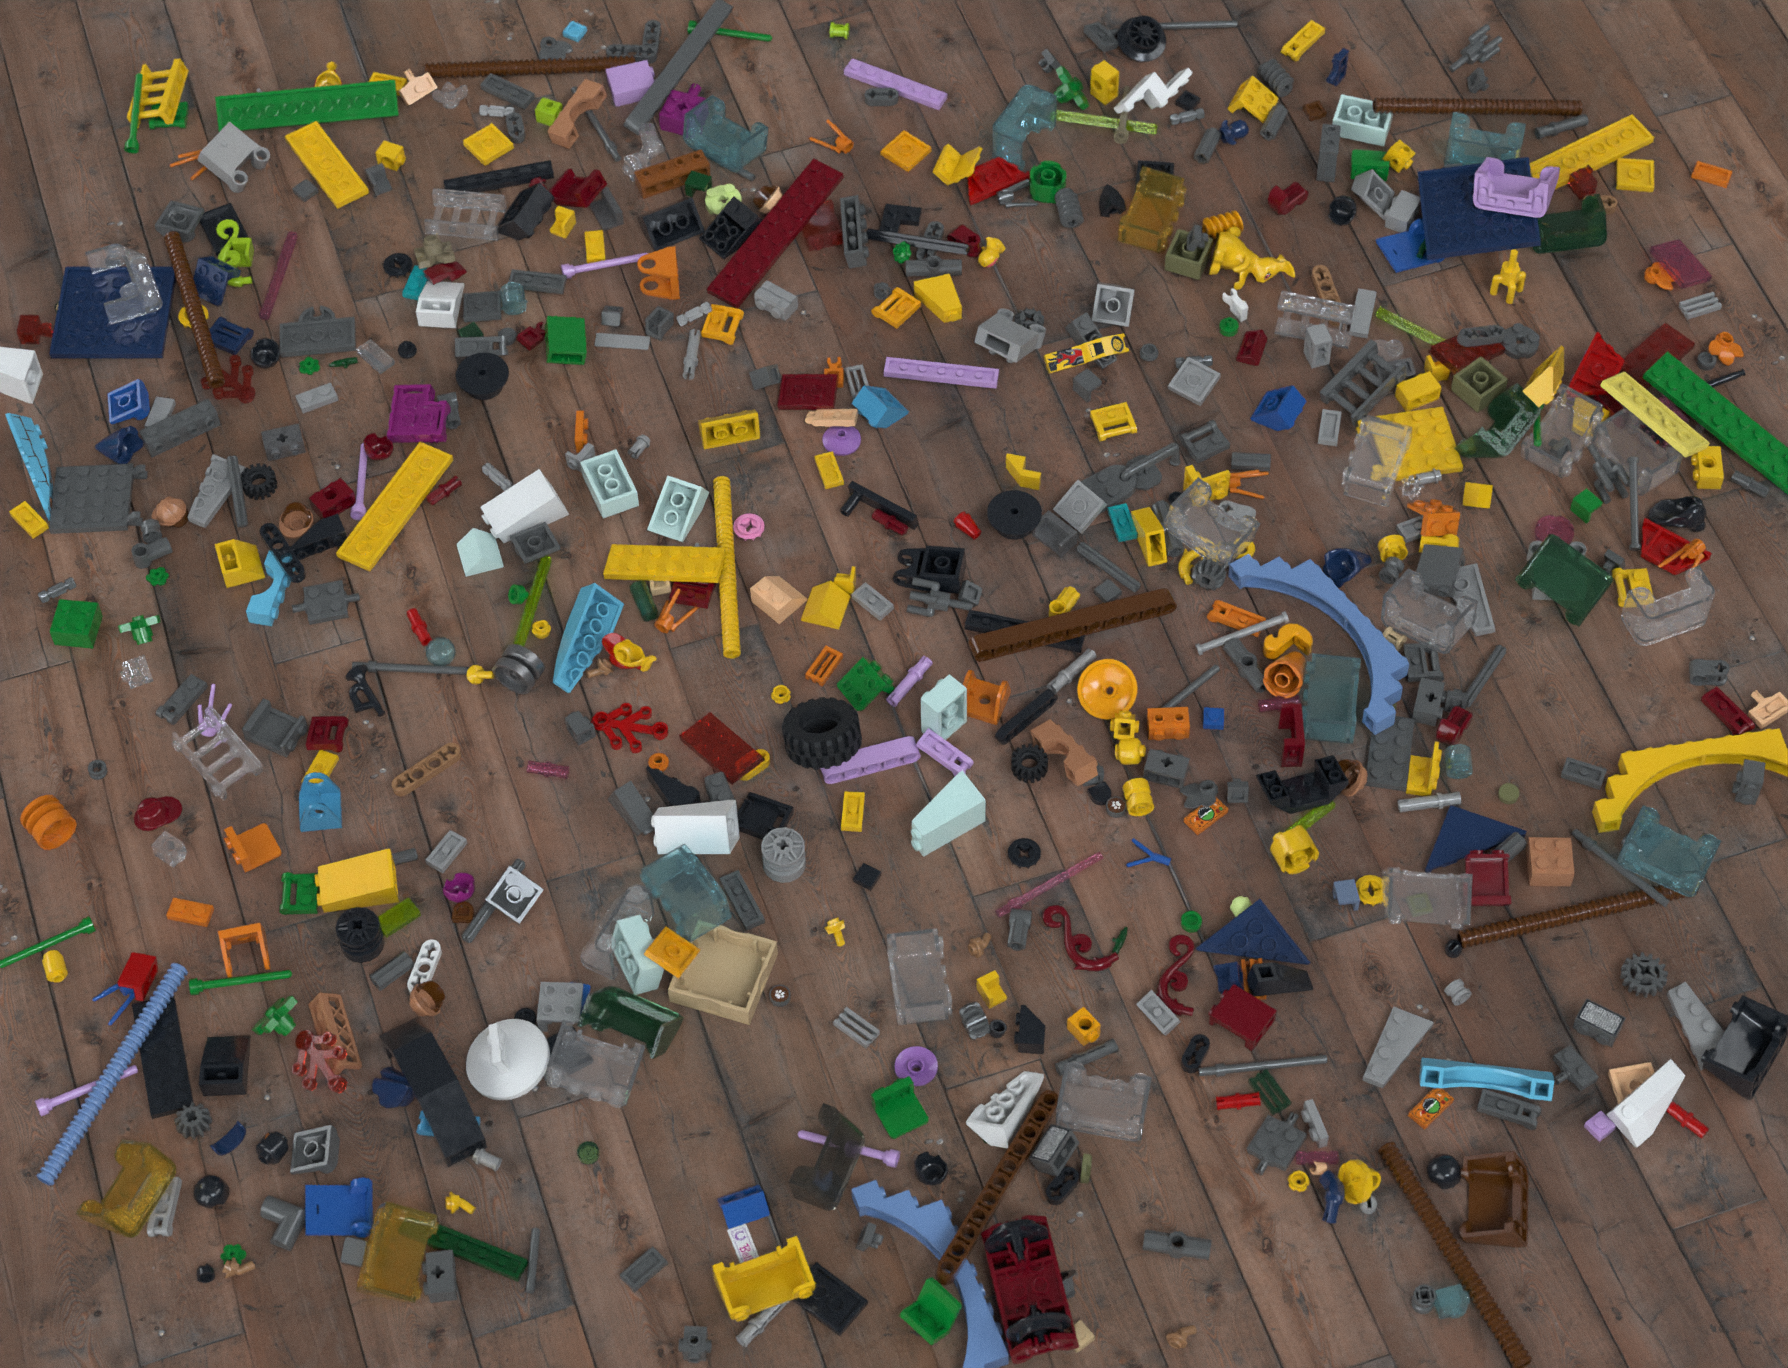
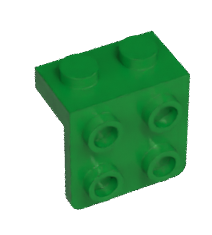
(1366, 160)
(864, 683)
(898, 1108)
(932, 1312)

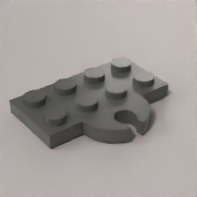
(317, 334)

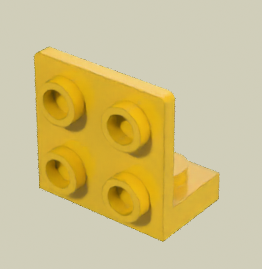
(1254, 98)
(953, 166)
(1218, 482)
(1424, 773)

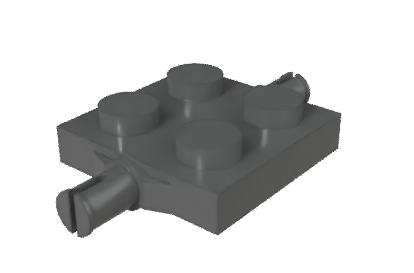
(325, 602)
(1276, 1143)

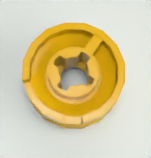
(1392, 546)

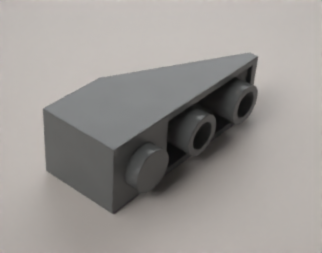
(1084, 330)

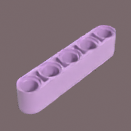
(874, 759)

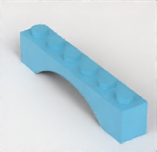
(1523, 1082)

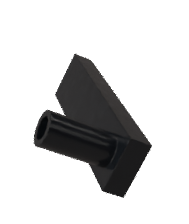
(860, 493)

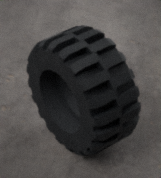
(821, 733)

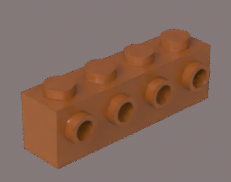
(670, 173)

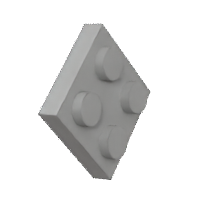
(1194, 381)
(1079, 506)

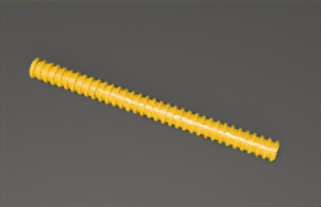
(727, 579)

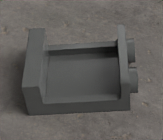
(1328, 152)
(1440, 568)
(274, 729)

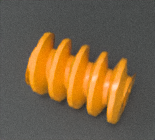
(1221, 223)

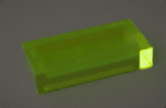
(398, 917)

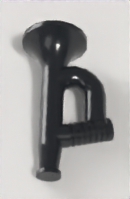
(1726, 378)
(357, 675)

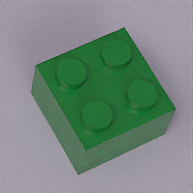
(76, 623)

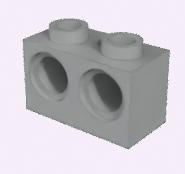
(1317, 345)

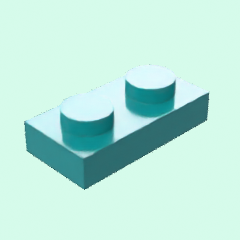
(415, 283)
(1122, 522)

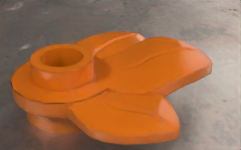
(1658, 275)
(1725, 348)

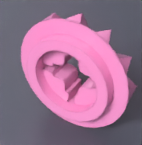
(744, 521)

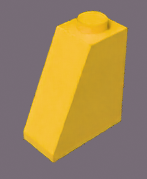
(939, 297)
(1150, 536)

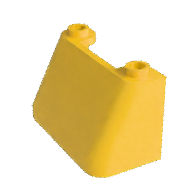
(764, 1281)

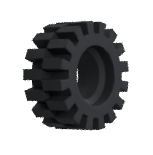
(255, 473)
(1029, 753)

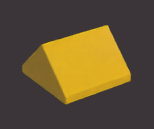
(826, 605)

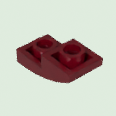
(441, 271)

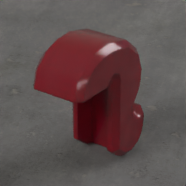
(1285, 200)
(1451, 729)

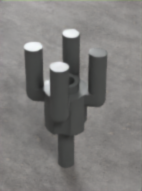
(1477, 49)
(1608, 475)
(935, 600)

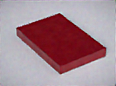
(807, 391)

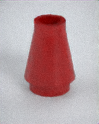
(966, 524)

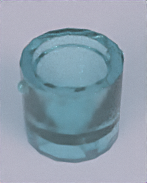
(513, 299)
(1458, 761)

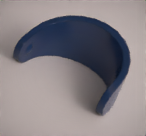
(230, 1140)

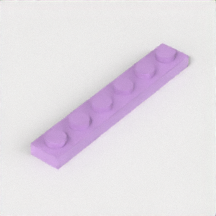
(905, 87)
(941, 372)

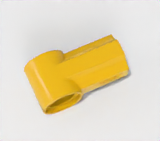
(1447, 540)
(1064, 601)

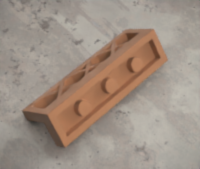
(323, 1019)

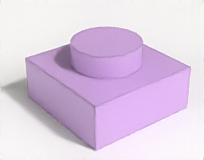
(1600, 1126)

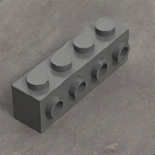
(853, 231)
(179, 428)

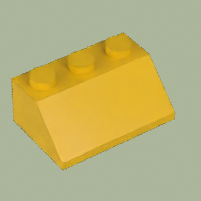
(729, 429)

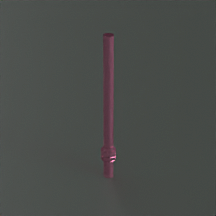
(1018, 902)

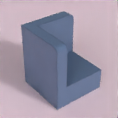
(1346, 893)

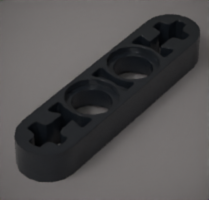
(283, 552)
(1026, 716)

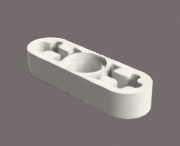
(423, 959)

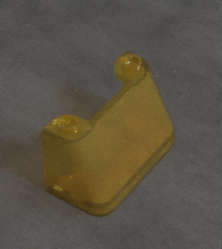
(134, 1192)
(396, 1252)

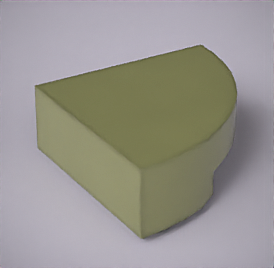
(1086, 1168)

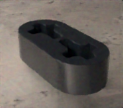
(1199, 1055)
(1066, 1189)

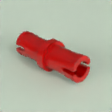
(419, 626)
(1238, 1101)
(1687, 1120)

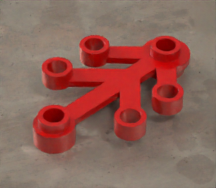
(628, 725)

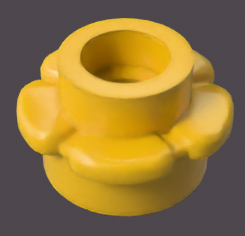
(541, 633)
(780, 690)
(1302, 1177)

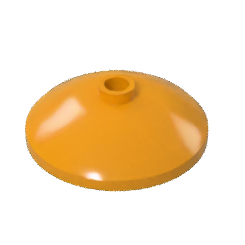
(1094, 685)

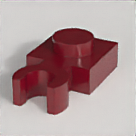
(531, 337)

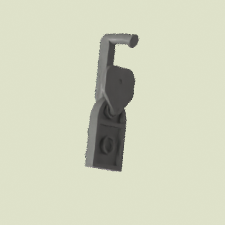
(1137, 474)

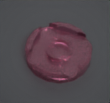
(1554, 525)

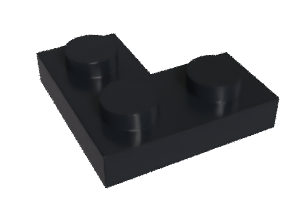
(896, 215)

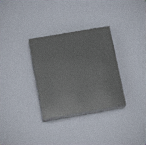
(482, 306)

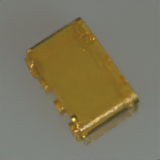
(1153, 210)

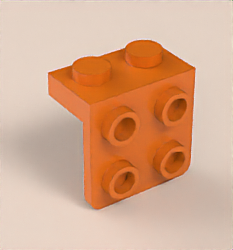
(1437, 517)
(252, 846)

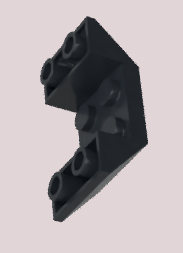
(1305, 790)

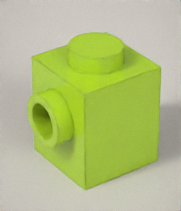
(547, 111)

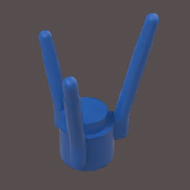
(125, 991)

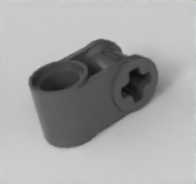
(1707, 673)

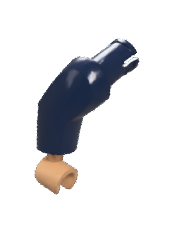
(1334, 1191)

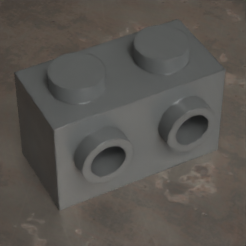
(1749, 782)

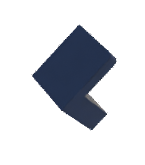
(1228, 975)

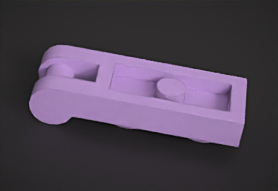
(944, 752)

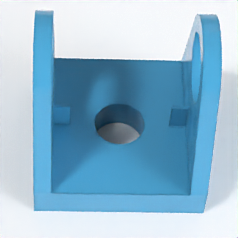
(319, 796)

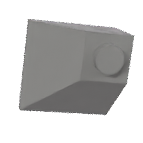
(1373, 192)
(1113, 304)

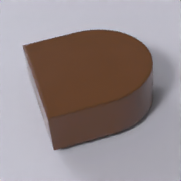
(463, 913)

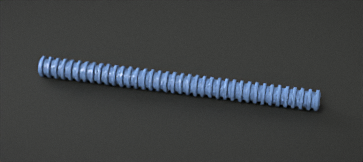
(112, 1074)

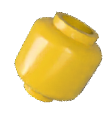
(1130, 751)

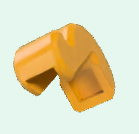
(1287, 636)

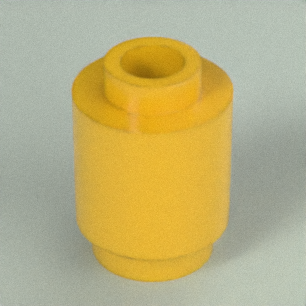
(54, 966)

